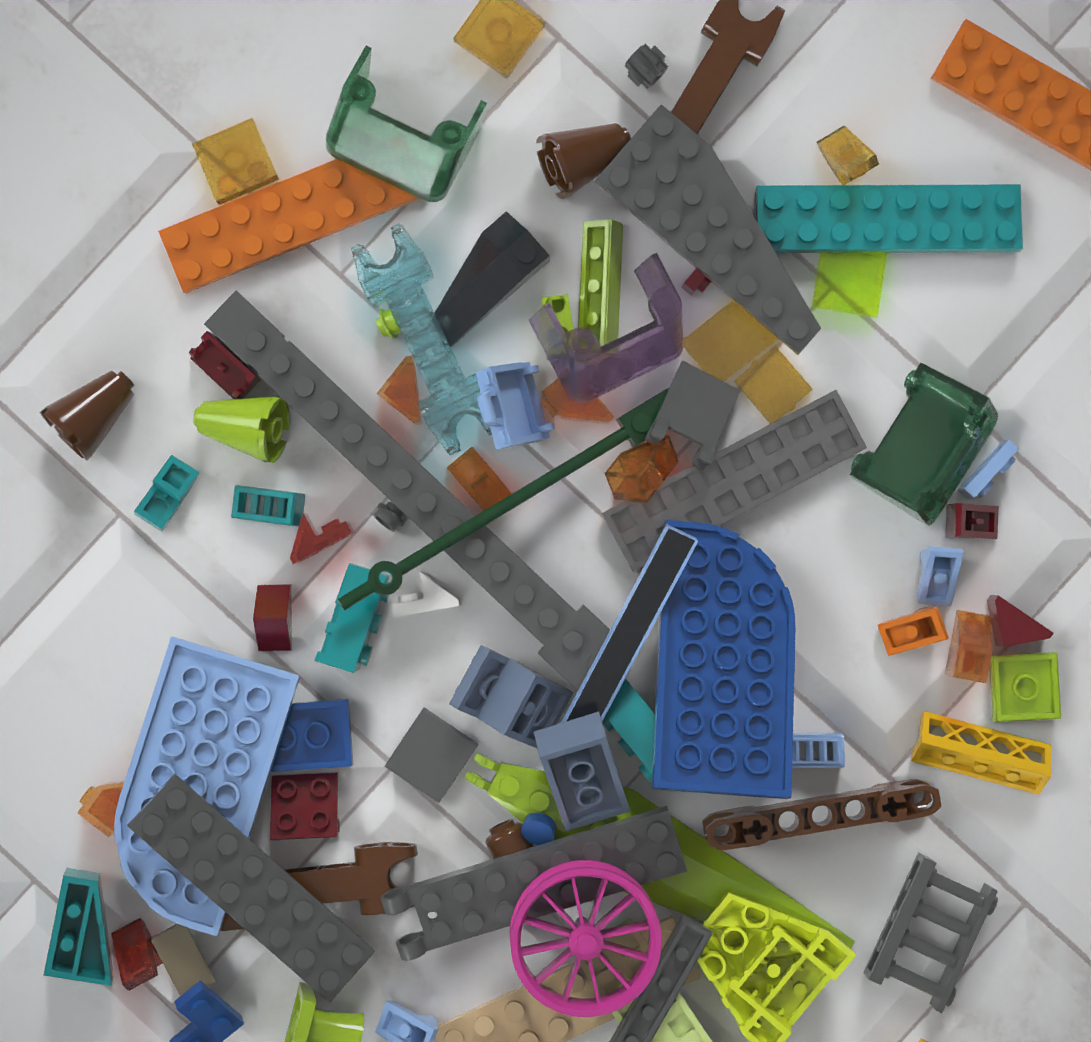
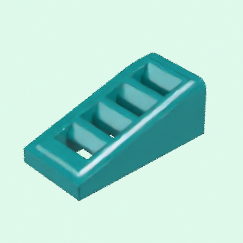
(294, 509)

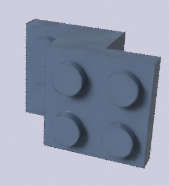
(509, 696)

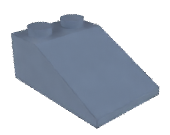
(581, 771)

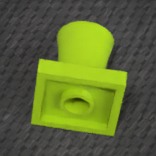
(320, 1025)

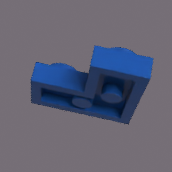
(209, 1016)

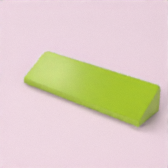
(601, 278)

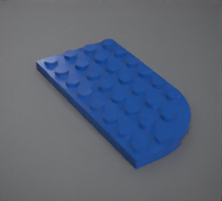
(725, 673)

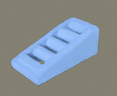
(838, 750)

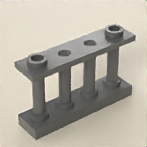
(910, 905)

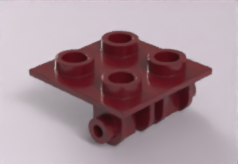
(304, 806)

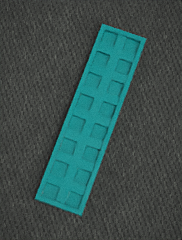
(891, 218)

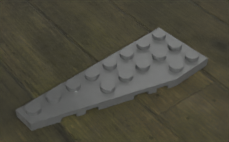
(691, 203)

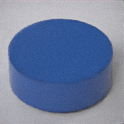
(538, 828)

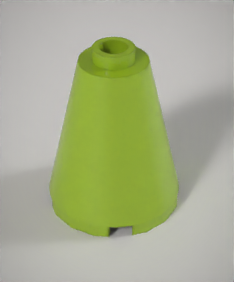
(246, 425)

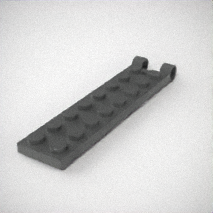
(486, 893)

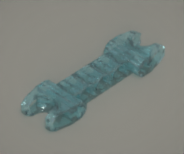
(401, 288)

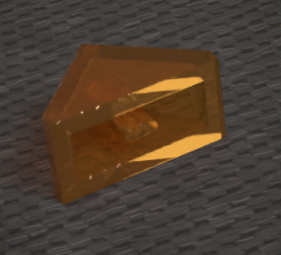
(402, 390)
(478, 479)

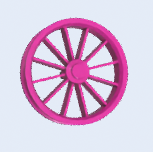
(585, 939)

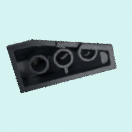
(494, 269)

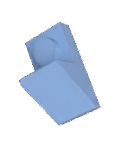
(939, 575)
(403, 1025)

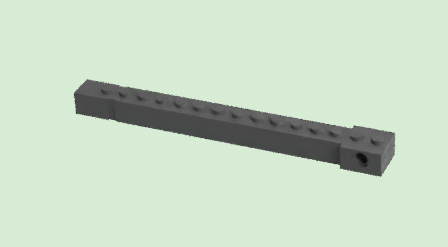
(568, 635)

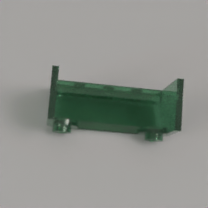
(392, 149)

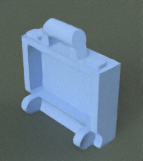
(512, 405)

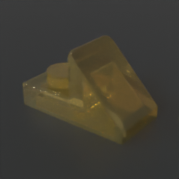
(847, 155)

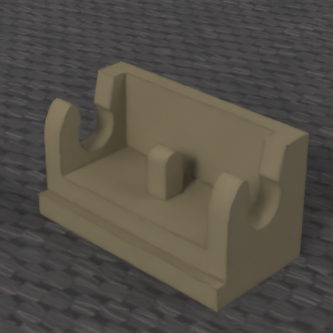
(182, 958)

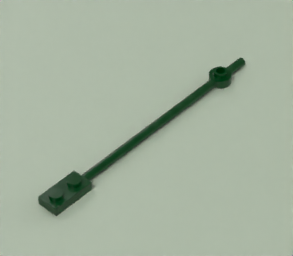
(633, 428)

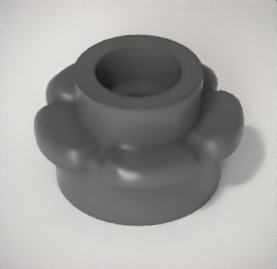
(389, 516)

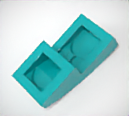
(166, 493)

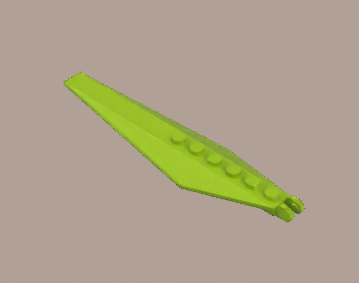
(709, 870)

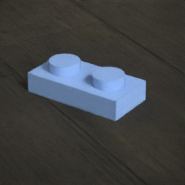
(999, 460)

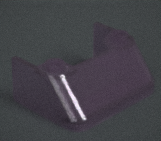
(595, 370)

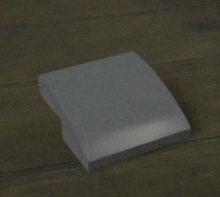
(431, 755)

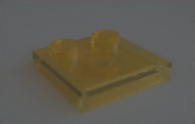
(499, 33)
(235, 161)

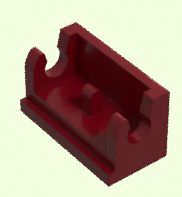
(223, 367)

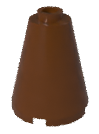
(579, 155)
(90, 412)

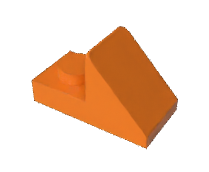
(913, 630)

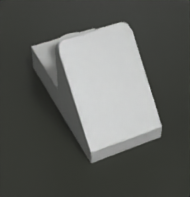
(435, 598)

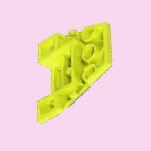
(768, 965)

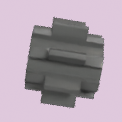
(646, 66)

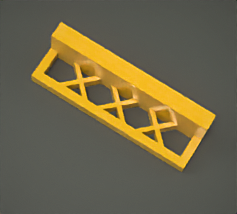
(983, 759)

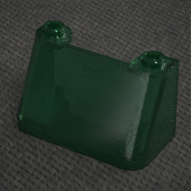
(928, 444)

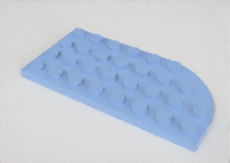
(217, 729)

